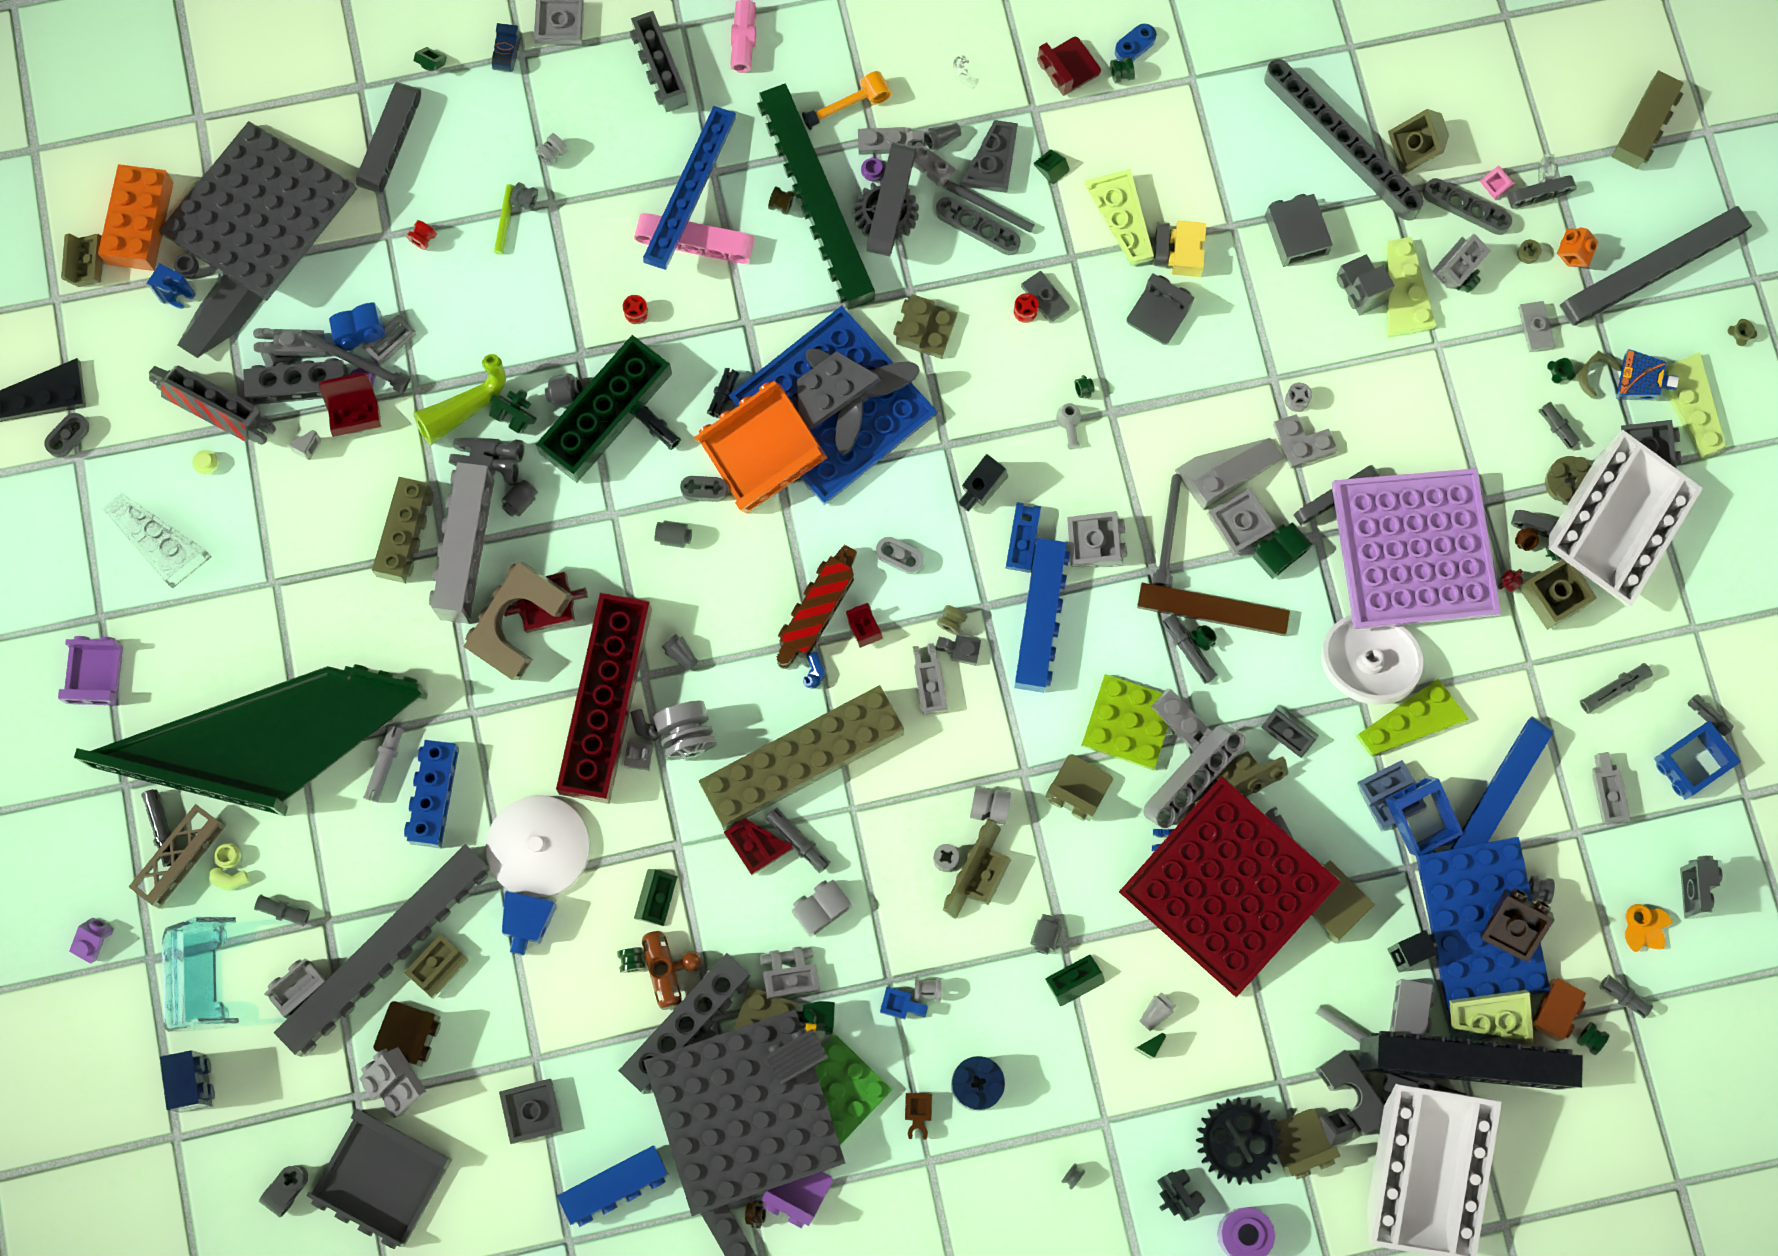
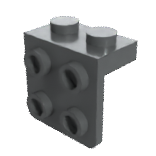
(1160, 309)

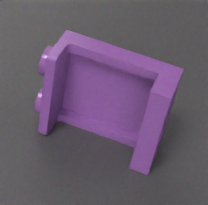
(92, 671)

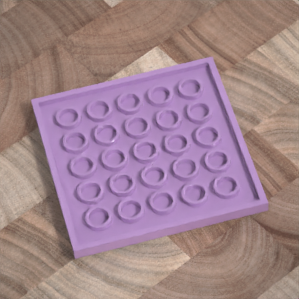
(1415, 548)

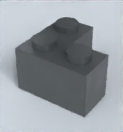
(1364, 284)

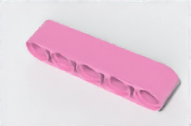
(702, 240)

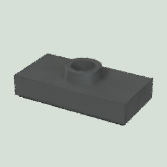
(1050, 301)

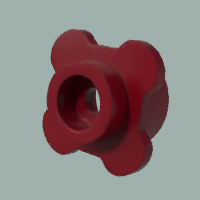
(1511, 580)

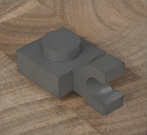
(963, 649)

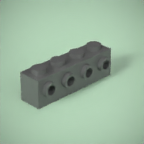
(659, 61)

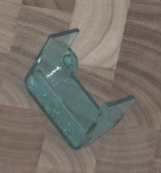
(191, 975)

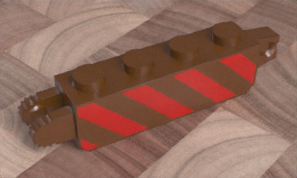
(817, 608)

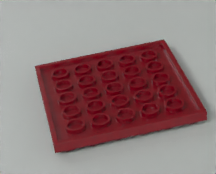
(1229, 886)

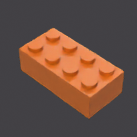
(135, 217)

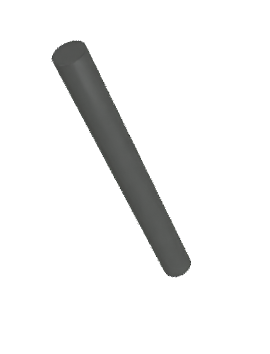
(990, 206)

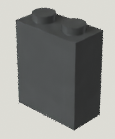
(1298, 229)

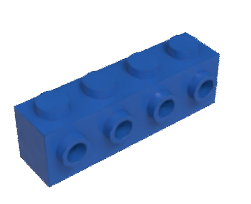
(432, 794)
(612, 1186)

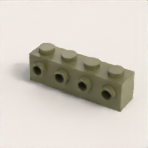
(1648, 119)
(402, 530)

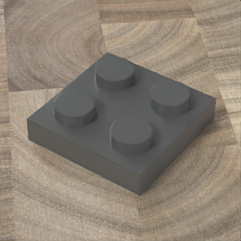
(531, 1111)

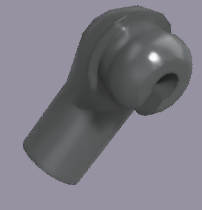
(643, 728)

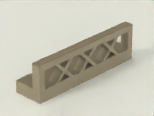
(184, 863)

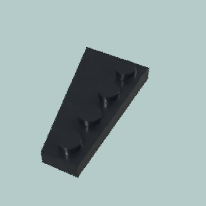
(44, 393)

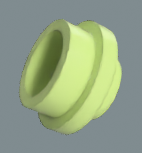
(205, 462)
(227, 855)

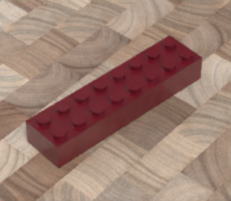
(604, 698)

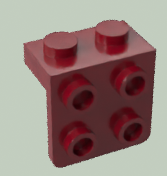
(1068, 64)
(350, 404)

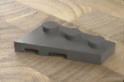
(993, 161)

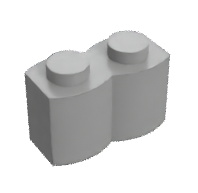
(821, 907)

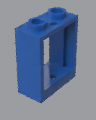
(1714, 744)
(1413, 793)

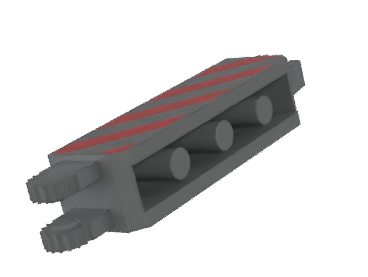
(211, 403)

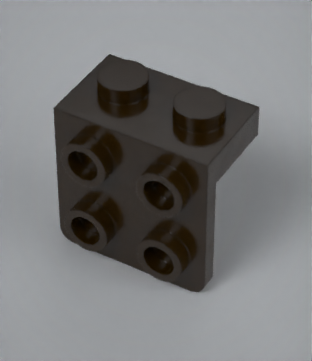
(409, 1030)

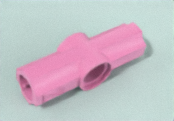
(743, 36)

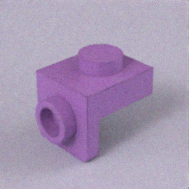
(90, 939)

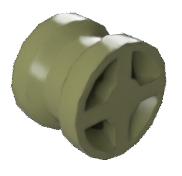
(952, 619)

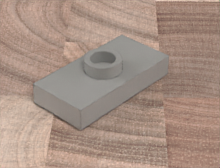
(1536, 326)

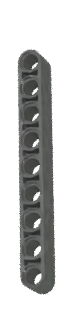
(1344, 150)
(1655, 265)

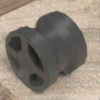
(524, 196)
(1541, 889)

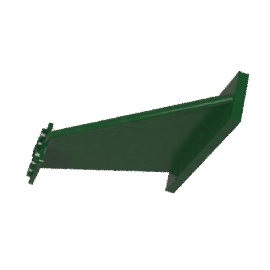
(265, 742)

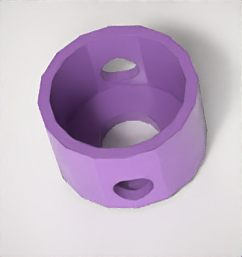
(1229, 1228)

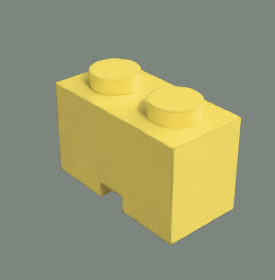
(1187, 252)

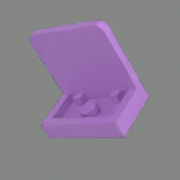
(799, 1198)

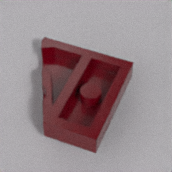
(756, 845)

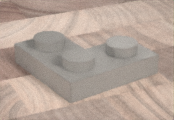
(1301, 448)

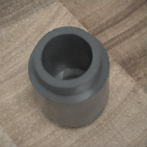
(519, 498)
(673, 534)
(1046, 934)

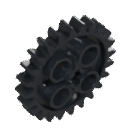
(1260, 1129)

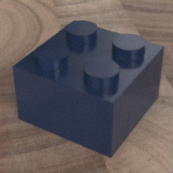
(186, 1081)

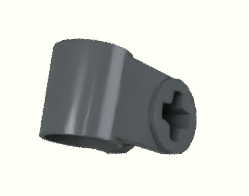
(282, 1193)

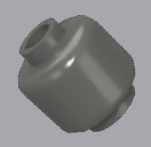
(563, 390)

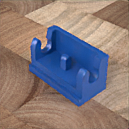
(168, 285)

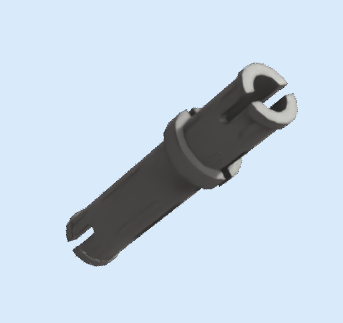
(1183, 640)
(1639, 673)
(157, 821)
(801, 843)

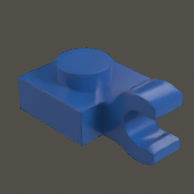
(898, 1003)

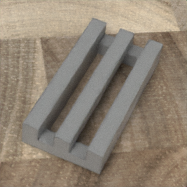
(395, 346)

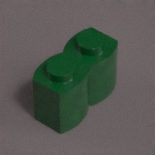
(1281, 550)

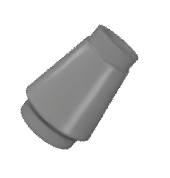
(1157, 1011)

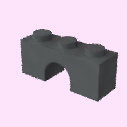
(1343, 1070)

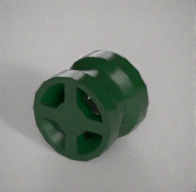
(1122, 69)
(631, 960)
(1593, 1038)

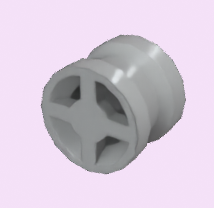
(1301, 392)
(942, 860)

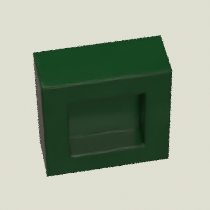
(429, 59)

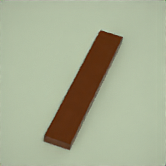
(1213, 609)

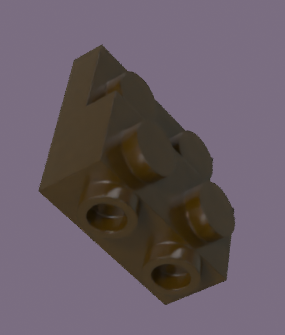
(1518, 924)

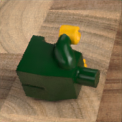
(818, 1016)

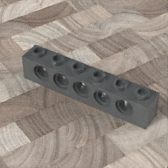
(726, 969)

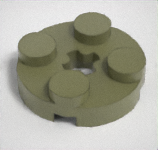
(1558, 473)

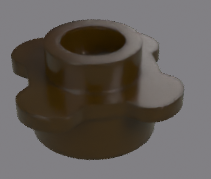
(755, 1214)

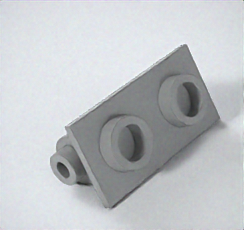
(937, 168)

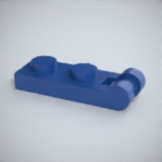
(1023, 538)

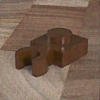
(918, 1109)

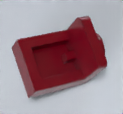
(863, 625)

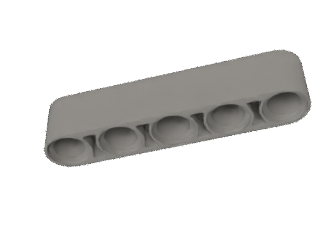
(1194, 776)

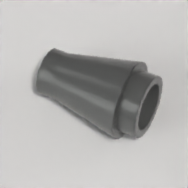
(940, 136)
(679, 651)

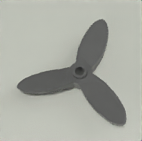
(849, 421)

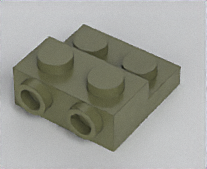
(924, 326)

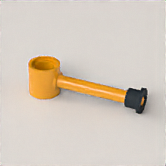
(873, 88)

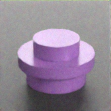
(872, 169)

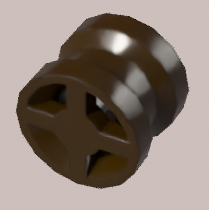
(781, 200)

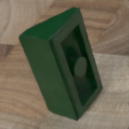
(655, 897)
(1075, 980)

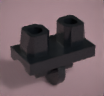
(1177, 1198)

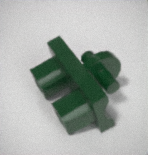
(502, 406)

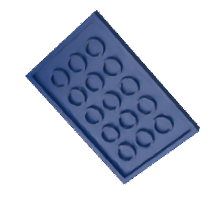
(1459, 899)

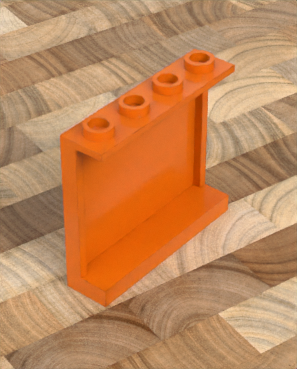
(761, 446)

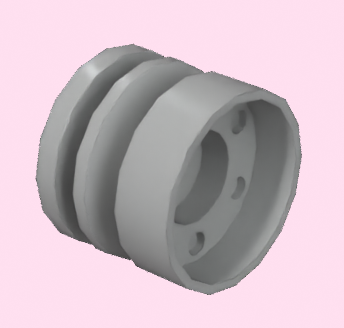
(686, 735)

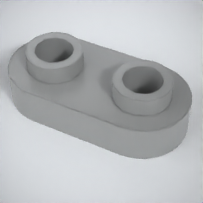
(901, 553)

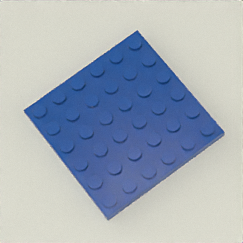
(885, 419)

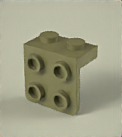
(1079, 787)
(1304, 1144)

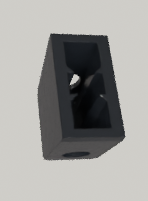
(986, 473)

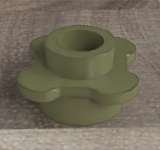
(1745, 326)

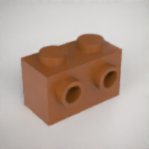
(1558, 1010)

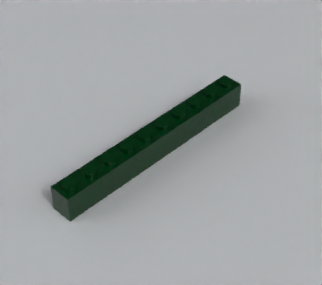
(816, 196)

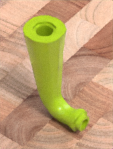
(444, 417)

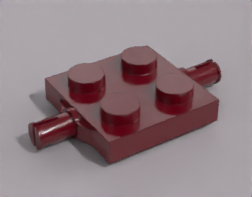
(536, 618)

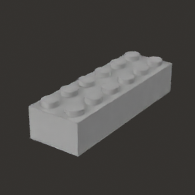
(462, 543)

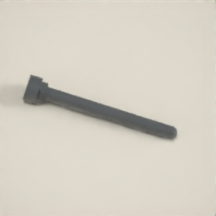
(398, 380)
(1163, 575)

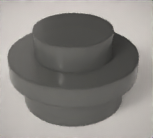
(186, 265)

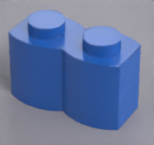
(357, 326)

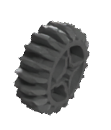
(865, 215)

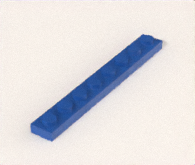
(689, 188)

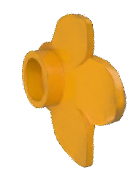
(1648, 930)

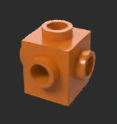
(1577, 247)

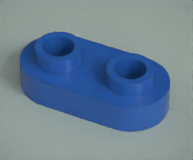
(1136, 41)

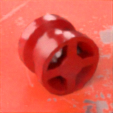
(421, 235)
(1027, 302)
(636, 304)

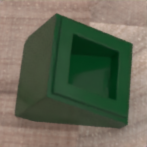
(1052, 166)
(1152, 1046)

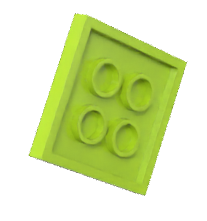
(1125, 723)

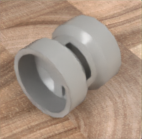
(551, 149)

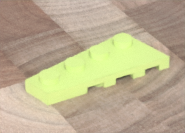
(1120, 207)
(1408, 303)
(1695, 405)

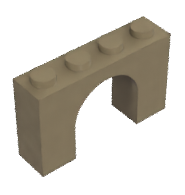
(488, 639)

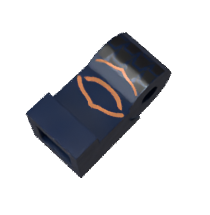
(506, 47)

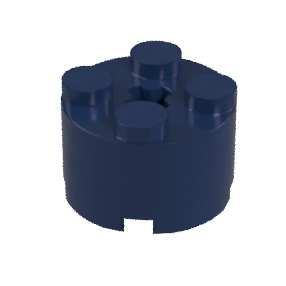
(970, 1097)

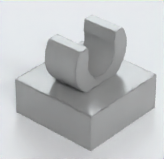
(638, 755)

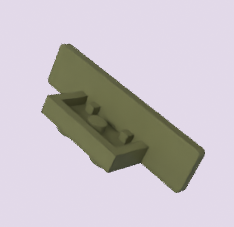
(1249, 776)
(980, 873)

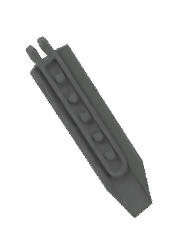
(219, 316)

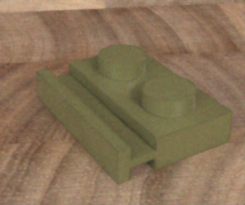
(436, 966)

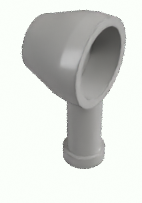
(1069, 422)

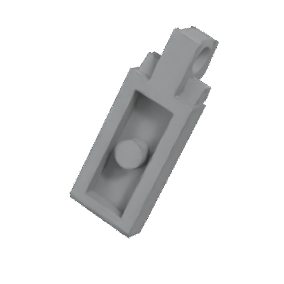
(880, 139)
(1609, 790)

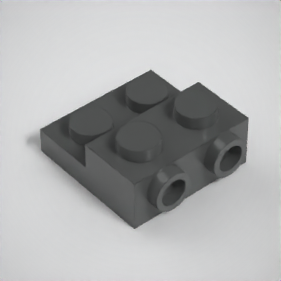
(1659, 438)
(1696, 882)

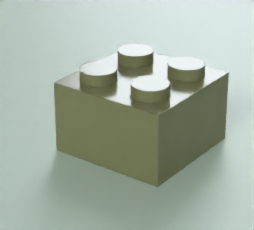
(1557, 593)

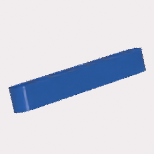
(1505, 783)

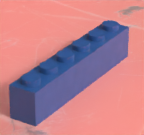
(1040, 615)

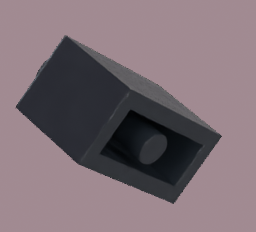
(1413, 950)

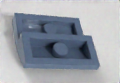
(1384, 784)

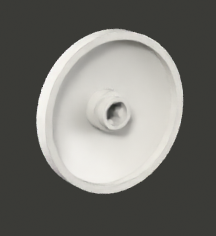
(1373, 662)
(537, 846)

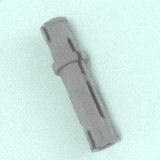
(383, 763)

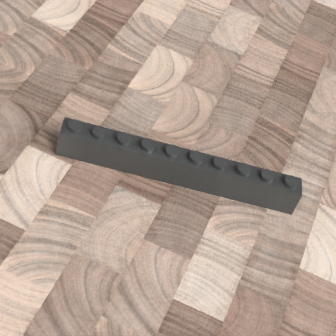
(382, 951)

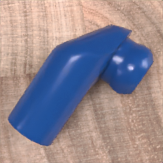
(816, 672)

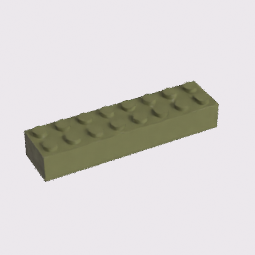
(801, 757)

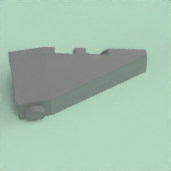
(1223, 471)

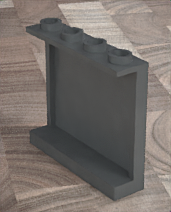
(380, 1179)

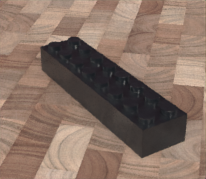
(1470, 1061)

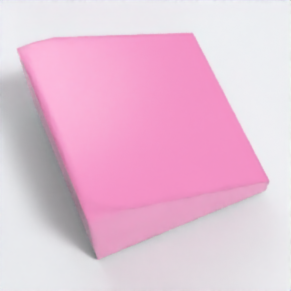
(1497, 182)

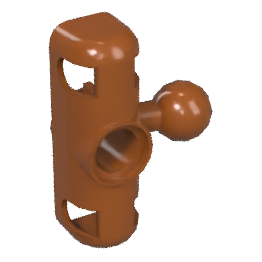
(661, 955)

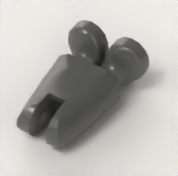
(487, 453)

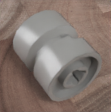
(990, 805)

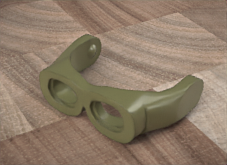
(1581, 375)

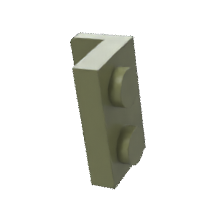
(81, 260)

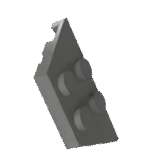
(831, 388)

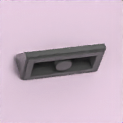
(1290, 731)

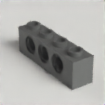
(283, 391)

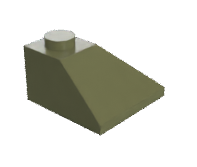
(1419, 139)

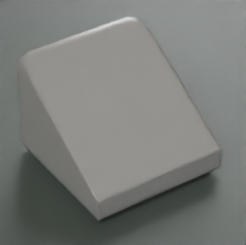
(306, 445)

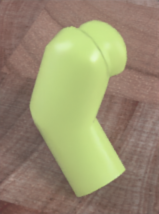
(227, 882)

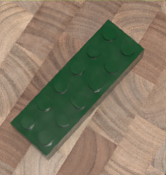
(604, 408)

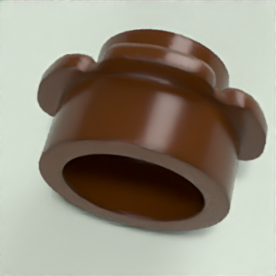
(1527, 539)

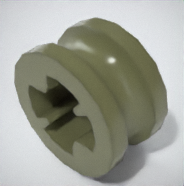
(1534, 247)

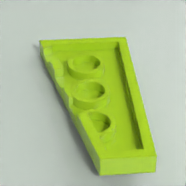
(1419, 716)

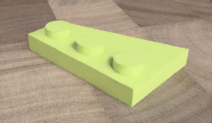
(1495, 1014)

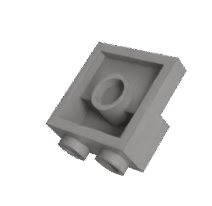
(1096, 539)
(392, 1080)

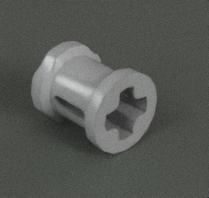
(927, 989)

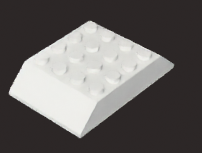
(1623, 517)
(1432, 1171)

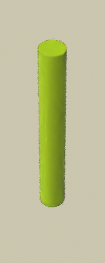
(504, 221)

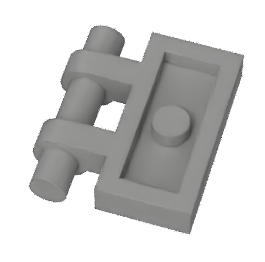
(791, 980)

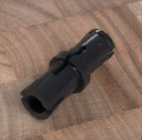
(722, 392)
(658, 427)

